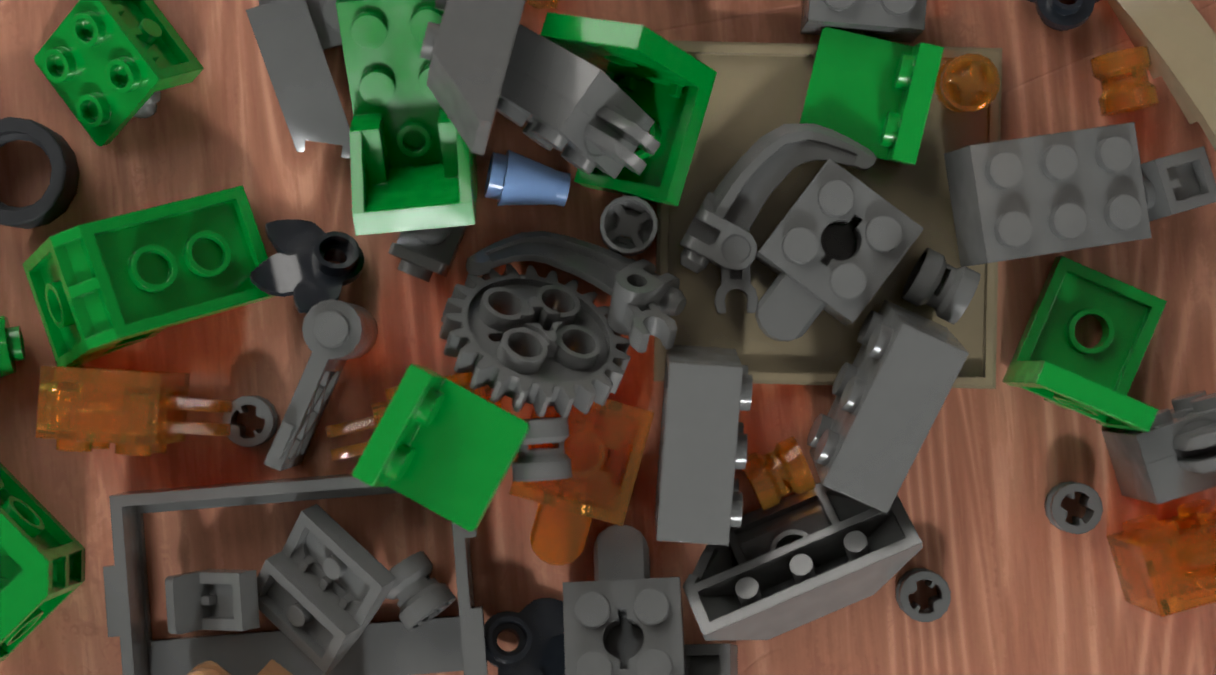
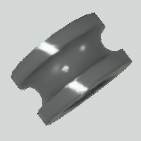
(264, 409)
(1088, 499)
(937, 604)

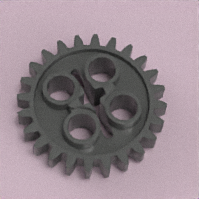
(534, 341)

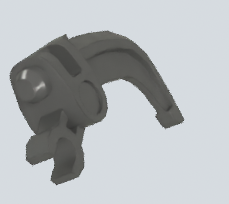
(725, 217)
(639, 296)

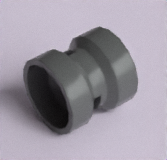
(626, 217)
(941, 286)
(545, 462)
(418, 594)

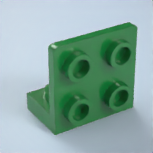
(113, 60)
(873, 91)
(442, 447)

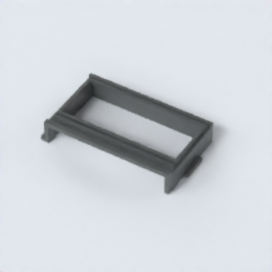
(381, 649)

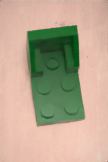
(403, 148)
(144, 273)
(37, 563)

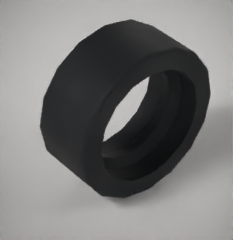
(63, 175)

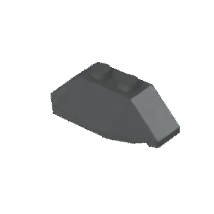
(471, 62)
(797, 564)

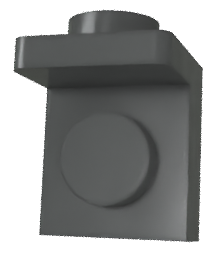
(1178, 183)
(427, 250)

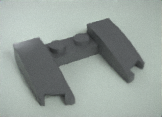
(292, 47)

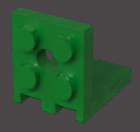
(660, 81)
(1079, 377)

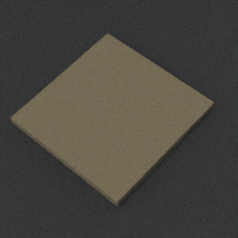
(752, 95)

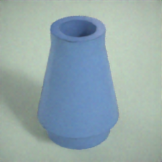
(522, 181)

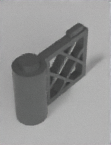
(334, 334)

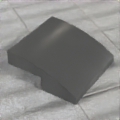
(322, 588)

